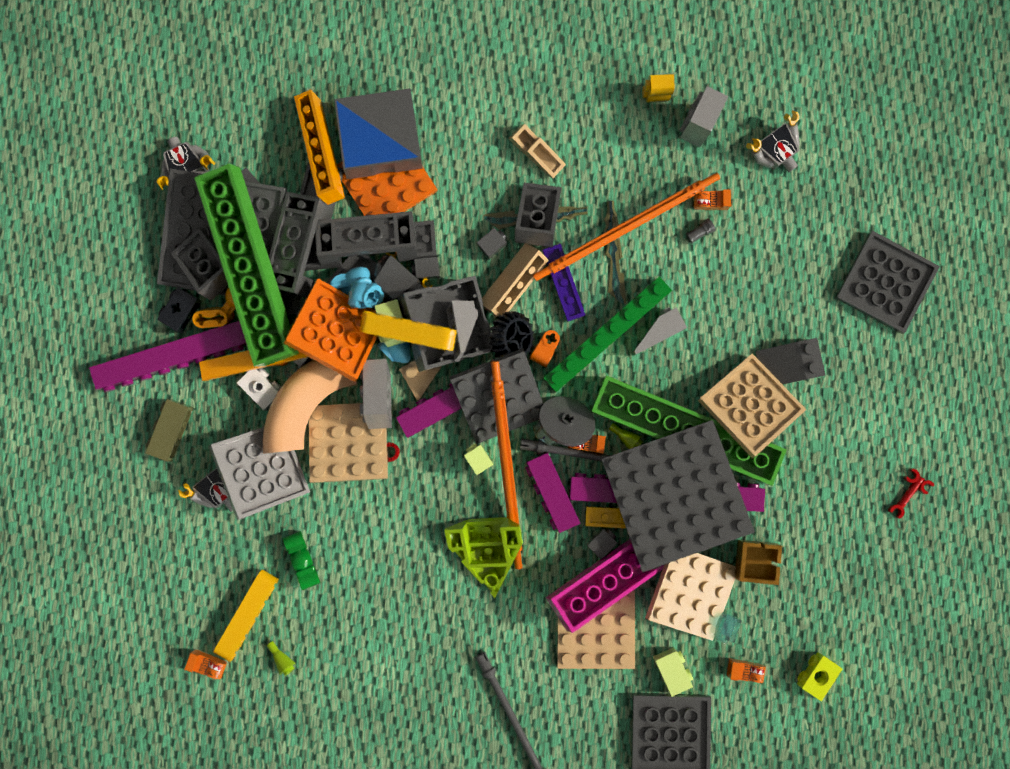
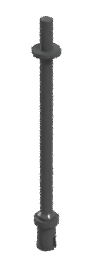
(541, 447)
(488, 672)

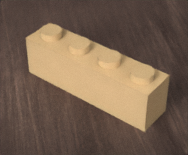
(514, 280)

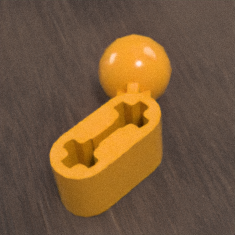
(226, 311)

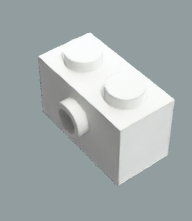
(259, 387)

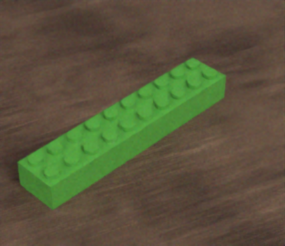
(246, 264)
(662, 418)

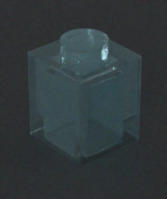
(727, 628)

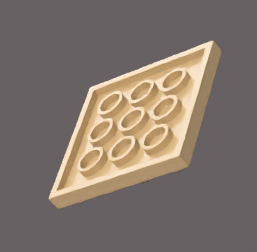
(752, 405)
(344, 446)
(692, 594)
(603, 641)

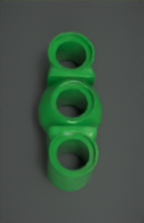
(301, 560)

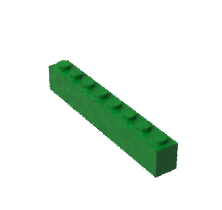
(607, 334)

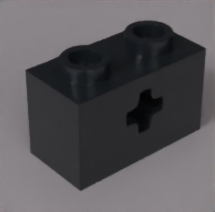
(179, 320)

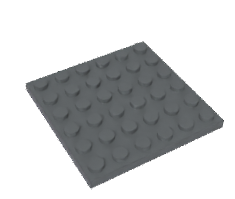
(186, 214)
(677, 496)

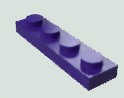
(565, 286)

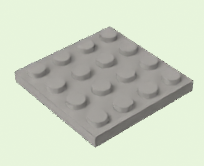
(257, 479)

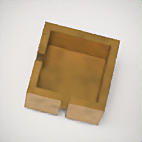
(755, 561)

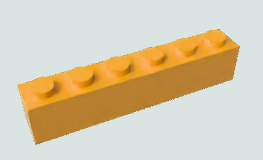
(319, 147)

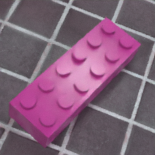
(598, 587)

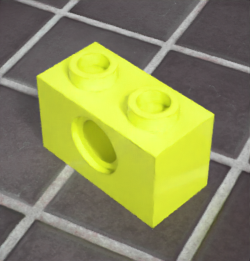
(820, 686)

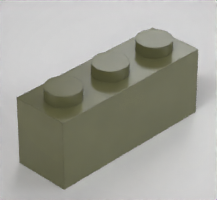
(168, 430)

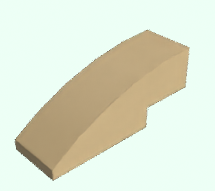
(537, 150)

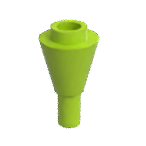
(630, 439)
(283, 662)

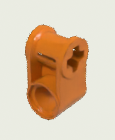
(543, 351)

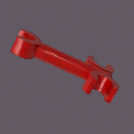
(917, 483)

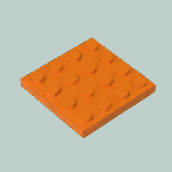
(389, 190)
(330, 331)

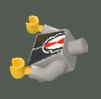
(778, 146)
(184, 158)
(208, 492)

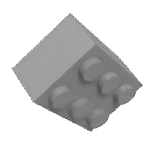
(702, 116)
(376, 394)

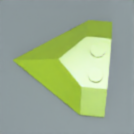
(486, 548)

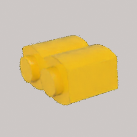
(658, 88)

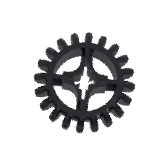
(511, 333)

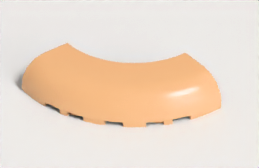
(296, 402)

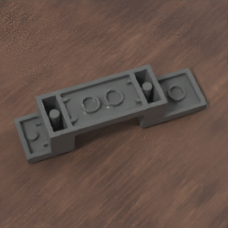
(371, 236)
(294, 241)

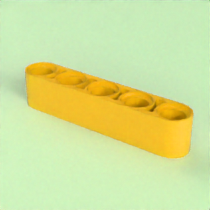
(408, 330)
(245, 615)

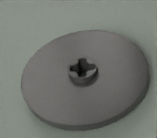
(559, 430)

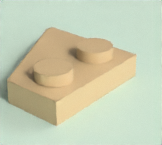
(417, 380)

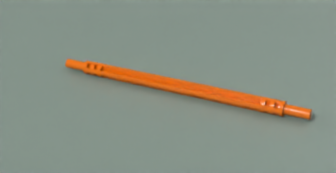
(626, 226)
(505, 450)

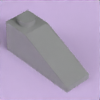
(462, 318)
(663, 327)

